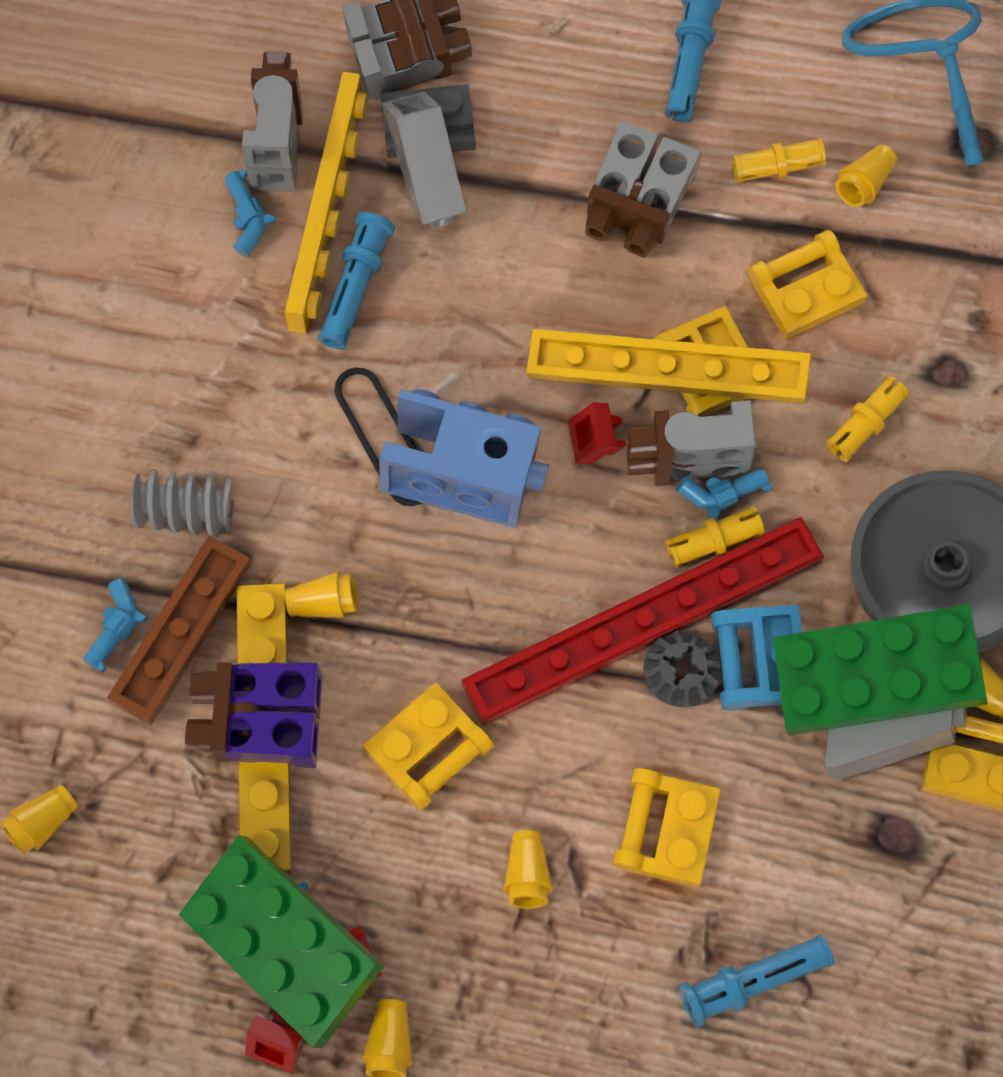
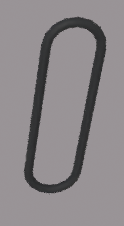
(338, 385)

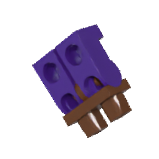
(258, 713)

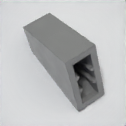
(425, 158)
(881, 743)

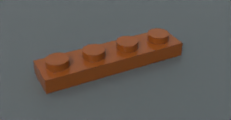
(179, 630)

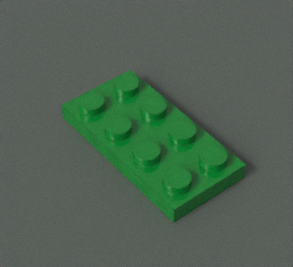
(879, 670)
(281, 941)

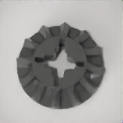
(692, 688)

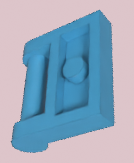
(764, 625)

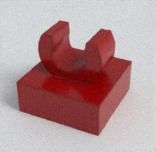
(594, 433)
(274, 1042)

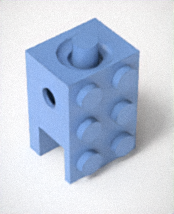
(477, 459)

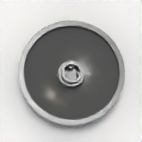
(933, 548)

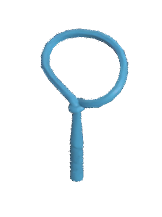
(944, 49)

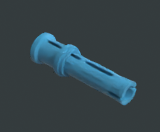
(693, 36)
(360, 262)
(729, 982)

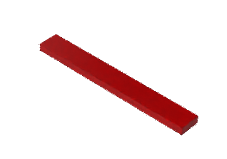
(641, 620)

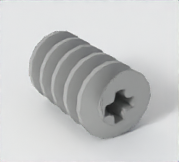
(182, 504)

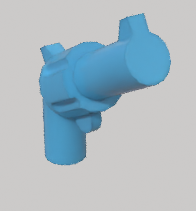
(249, 211)
(722, 494)
(117, 625)

